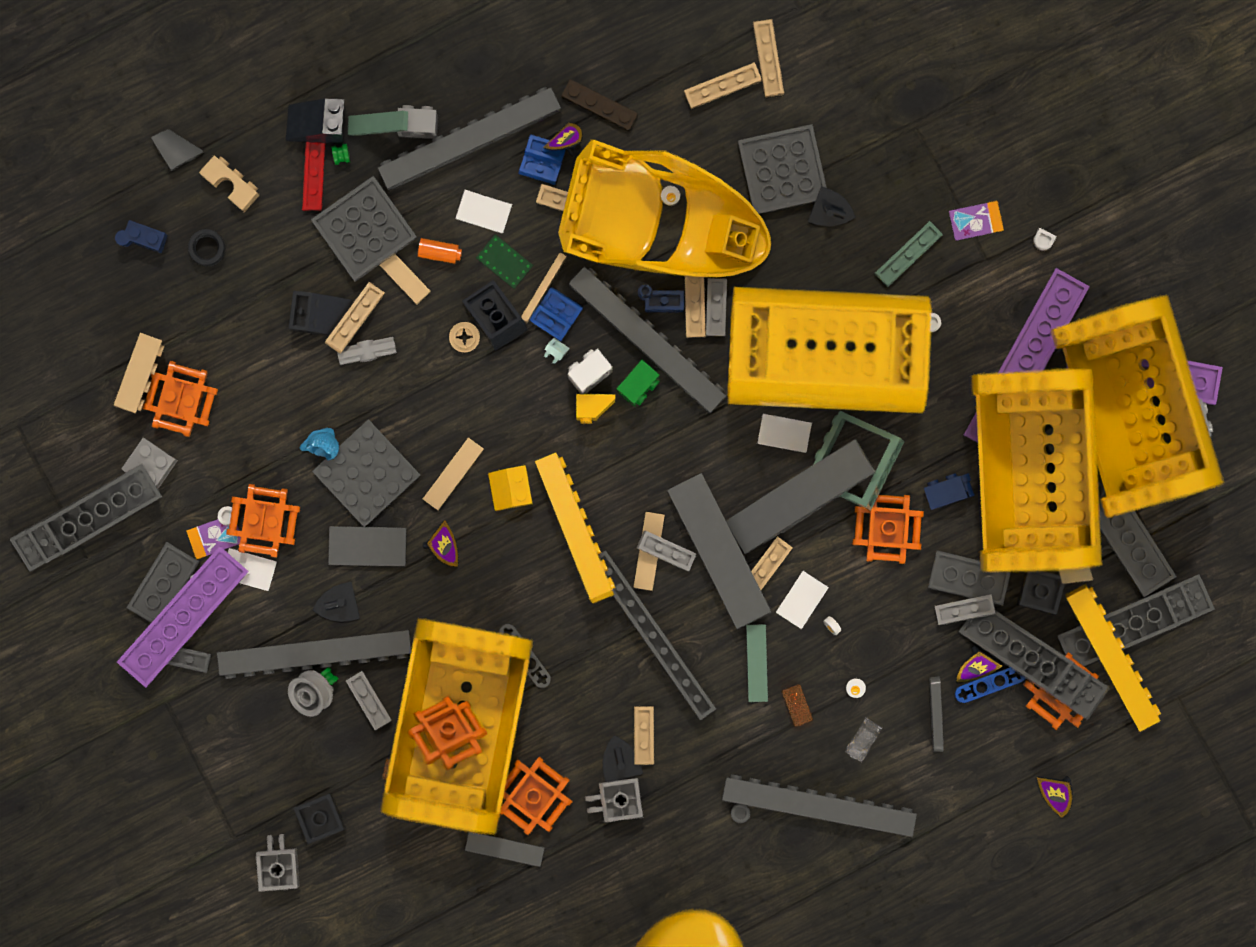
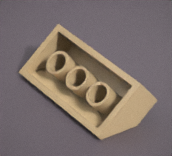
(138, 372)

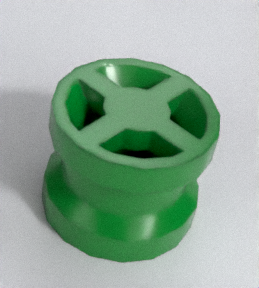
(340, 154)
(329, 676)

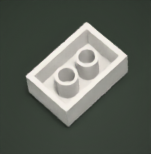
(589, 372)

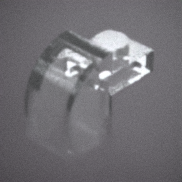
(863, 739)

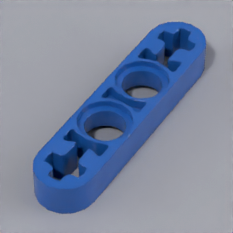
(991, 687)

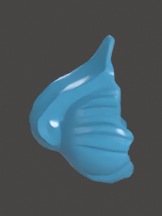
(321, 443)

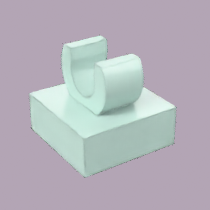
(556, 349)

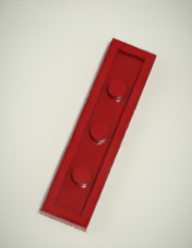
(313, 176)

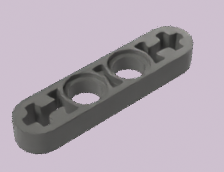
(543, 672)
(936, 714)

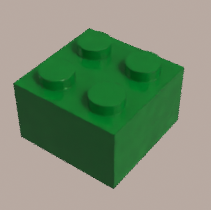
(638, 383)

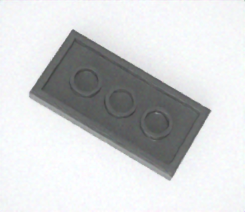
(367, 546)
(964, 578)
(163, 582)

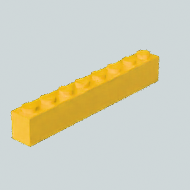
(574, 527)
(1112, 657)

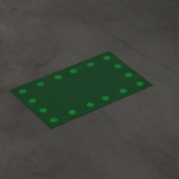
(504, 261)

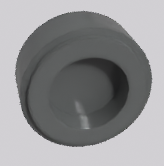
(740, 813)

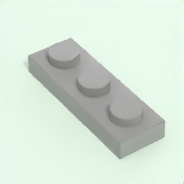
(716, 307)
(666, 550)
(965, 609)
(368, 700)

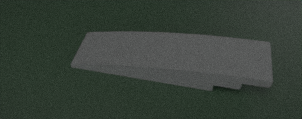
(800, 497)
(85, 517)
(719, 551)
(1144, 618)
(1036, 662)

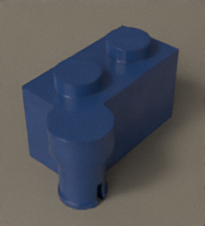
(141, 236)
(661, 300)
(948, 491)

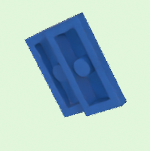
(539, 162)
(556, 313)

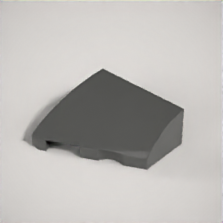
(175, 148)

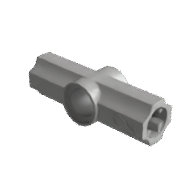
(367, 350)

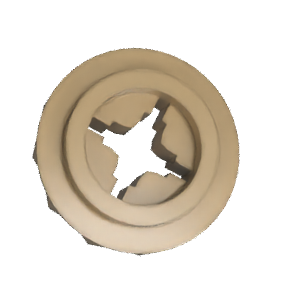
(457, 331)

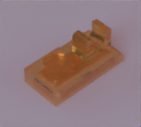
(797, 705)

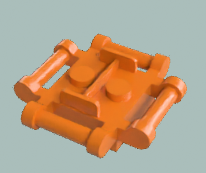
(180, 399)
(263, 520)
(888, 528)
(1053, 703)
(447, 732)
(534, 796)

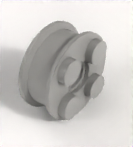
(310, 693)

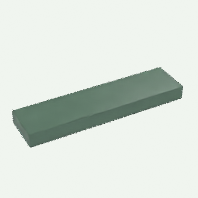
(378, 123)
(908, 254)
(757, 663)

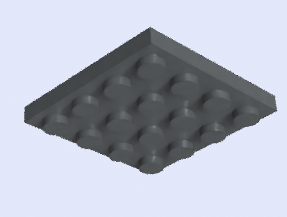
(782, 169)
(364, 228)
(366, 473)

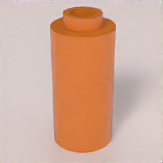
(439, 251)

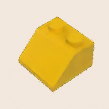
(592, 406)
(510, 488)

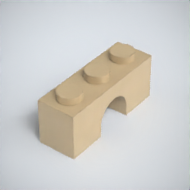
(217, 171)

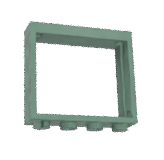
(884, 466)

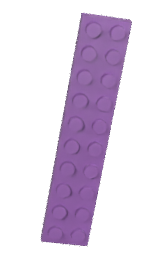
(1034, 343)

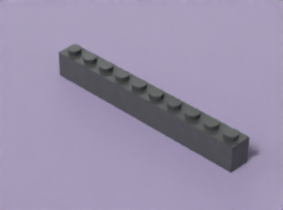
(469, 139)
(647, 340)
(657, 641)
(313, 653)
(819, 806)

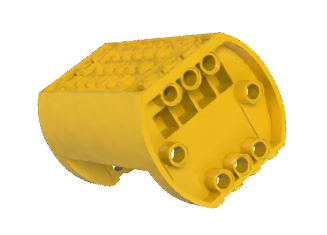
(772, 375)
(1130, 442)
(1014, 473)
(438, 665)

